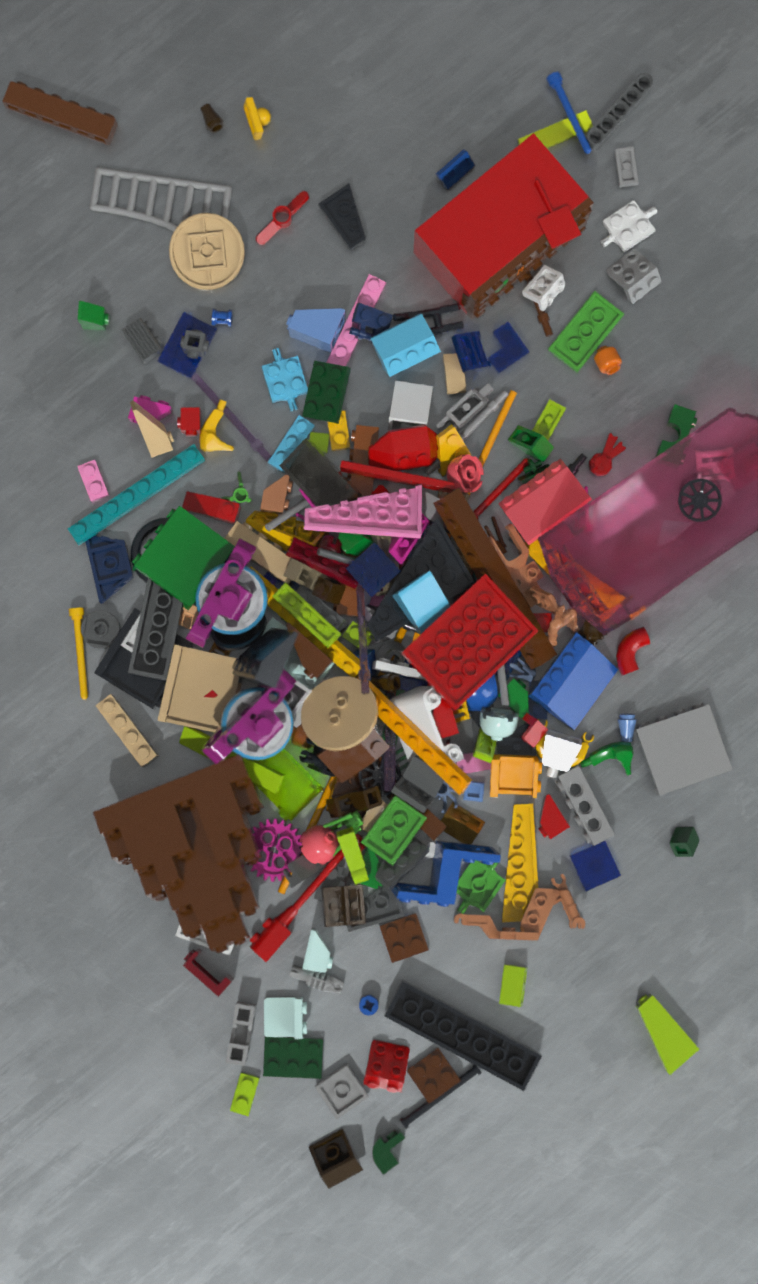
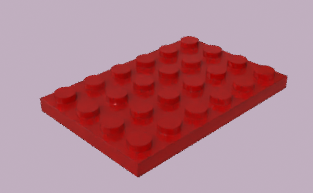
(469, 642)

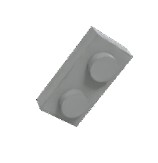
(626, 167)

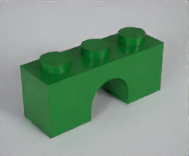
(682, 421)

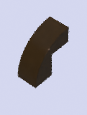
(355, 800)

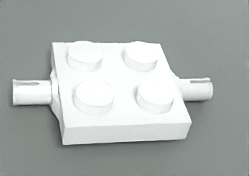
(628, 226)

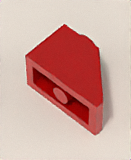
(551, 819)

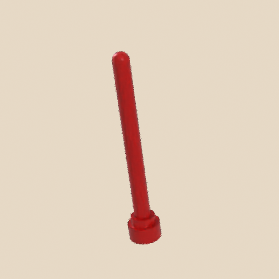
(500, 488)

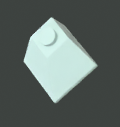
(317, 954)

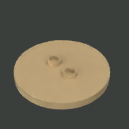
(206, 251)
(338, 713)

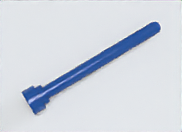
(555, 81)

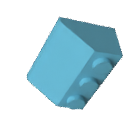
(405, 344)

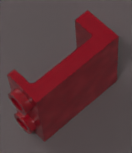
(204, 976)

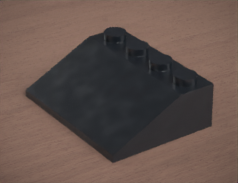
(266, 657)

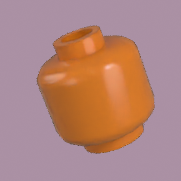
(608, 360)

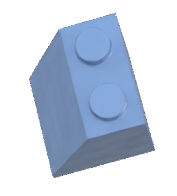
(317, 327)

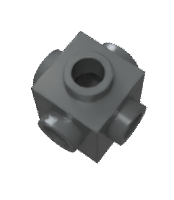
(191, 338)

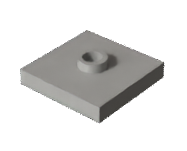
(341, 1091)

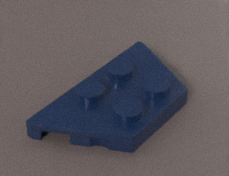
(109, 565)

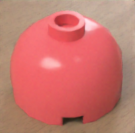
(465, 473)
(319, 844)

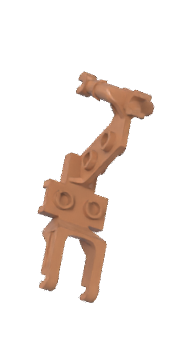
(525, 579)
(534, 916)

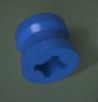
(368, 1001)

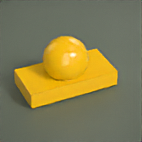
(256, 117)

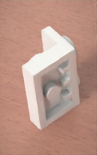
(544, 287)

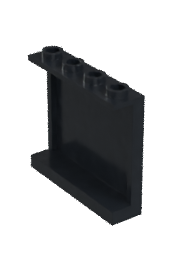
(116, 664)

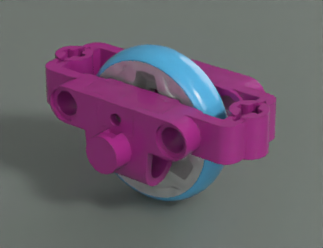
(241, 597)
(254, 723)

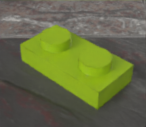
(549, 419)
(244, 1094)

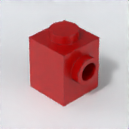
(190, 421)

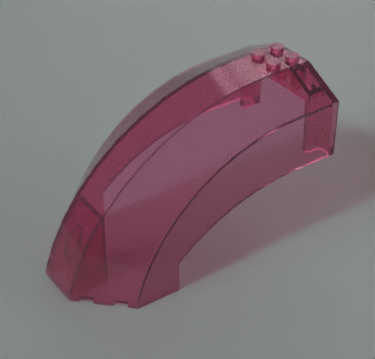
(635, 540)

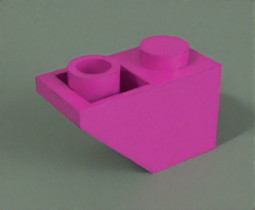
(158, 410)

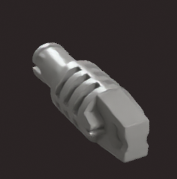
(318, 980)

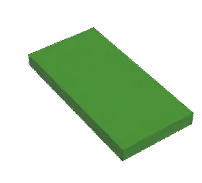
(586, 331)

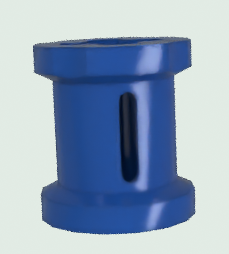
(222, 317)

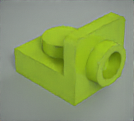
(352, 635)

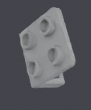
(635, 275)

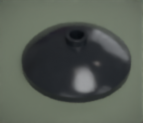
(242, 640)

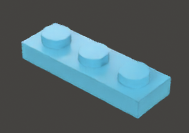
(297, 433)

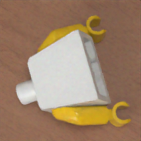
(561, 750)

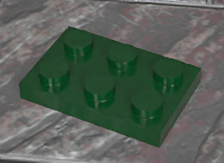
(326, 392)
(293, 1057)

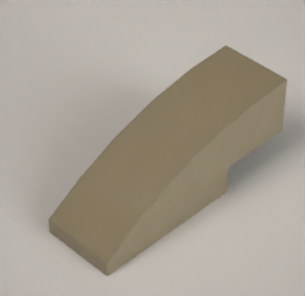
(303, 574)

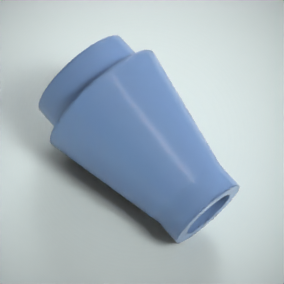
(627, 726)

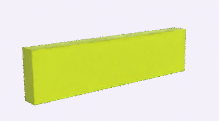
(560, 131)

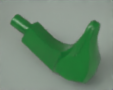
(619, 750)

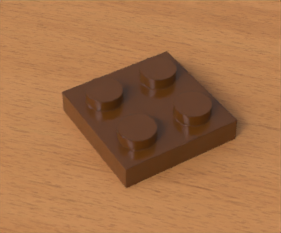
(404, 938)
(433, 1075)

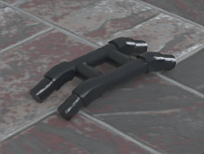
(435, 312)

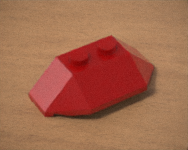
(404, 449)

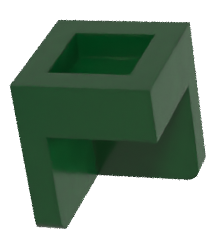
(684, 841)

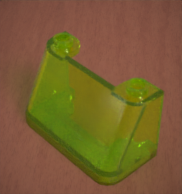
(297, 787)

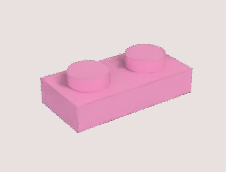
(93, 480)

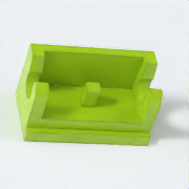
(513, 985)

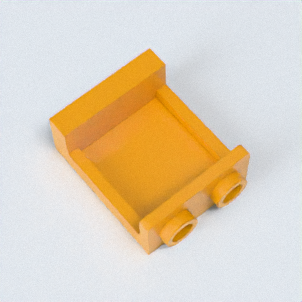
(515, 775)

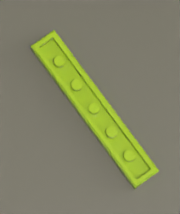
(258, 772)

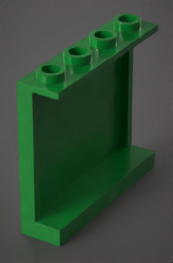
(182, 555)

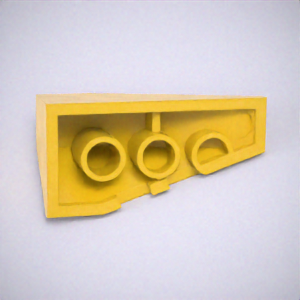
(285, 531)

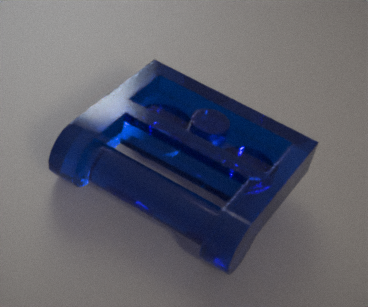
(470, 351)

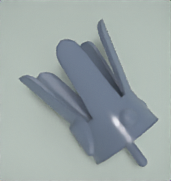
(525, 671)

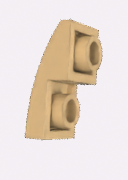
(454, 376)

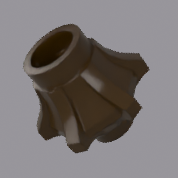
(590, 633)

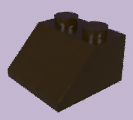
(335, 1158)

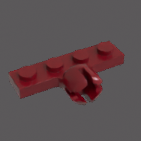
(308, 555)

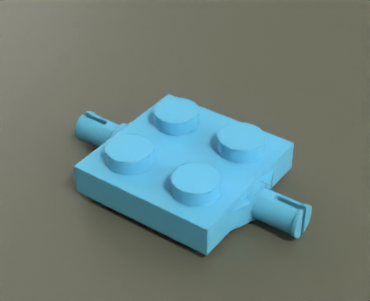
(284, 379)

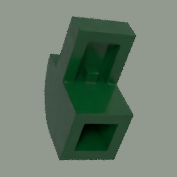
(382, 1153)

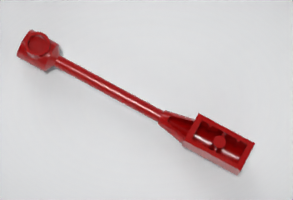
(277, 929)

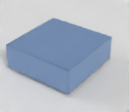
(474, 792)

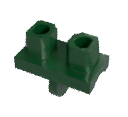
(533, 467)

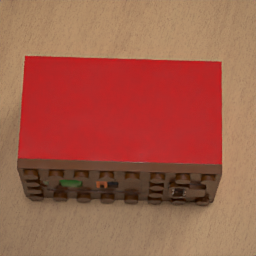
(492, 231)

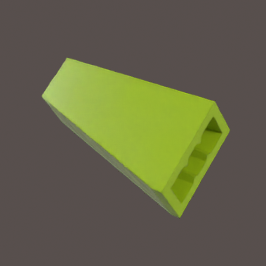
(667, 1036)

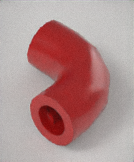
(627, 650)

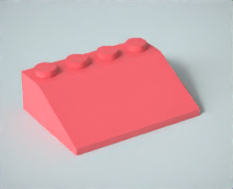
(544, 501)

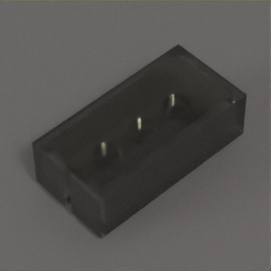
(318, 476)

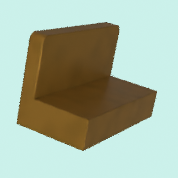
(462, 824)

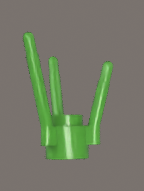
(239, 493)
(351, 819)

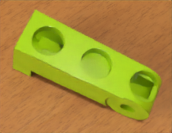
(352, 854)

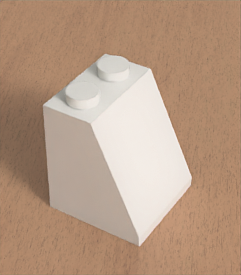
(409, 405)

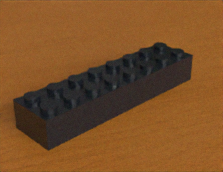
(463, 1035)

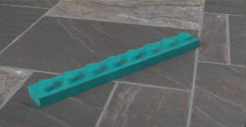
(136, 494)

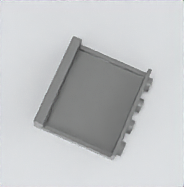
(683, 748)

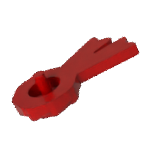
(601, 463)

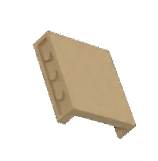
(189, 679)

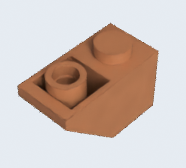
(275, 496)

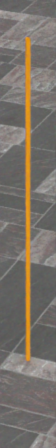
(401, 633)

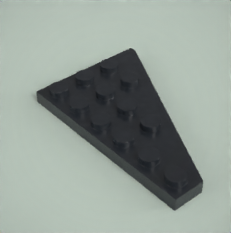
(432, 554)

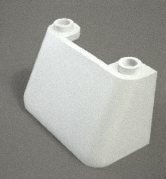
(417, 706)

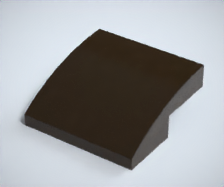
(343, 905)

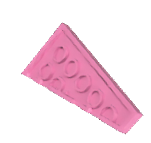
(378, 514)

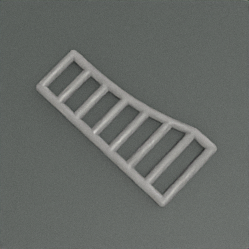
(154, 179)

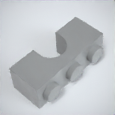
(241, 1033)

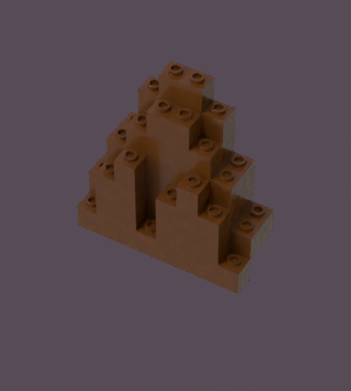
(193, 847)

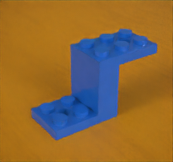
(445, 873)

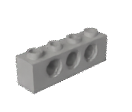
(603, 829)

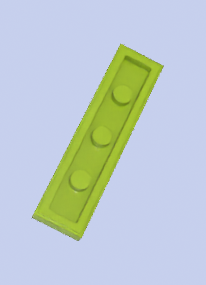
(306, 615)

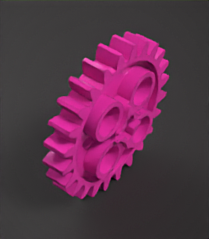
(287, 854)

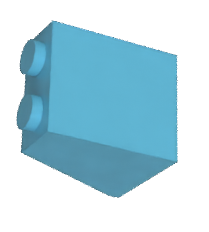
(422, 601)

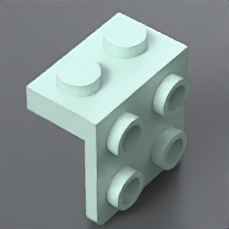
(284, 1017)

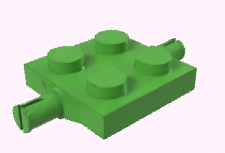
(478, 885)

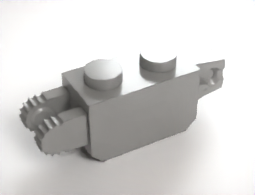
(466, 407)

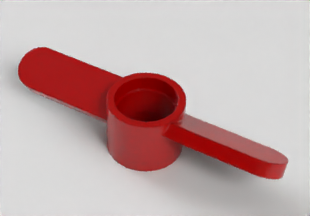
(274, 225)

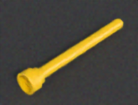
(77, 615)

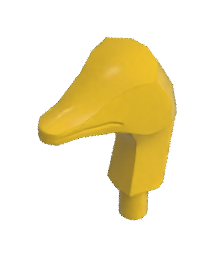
(208, 439)

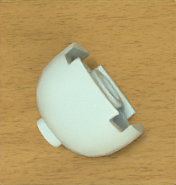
(498, 723)

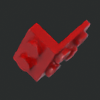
(386, 1066)

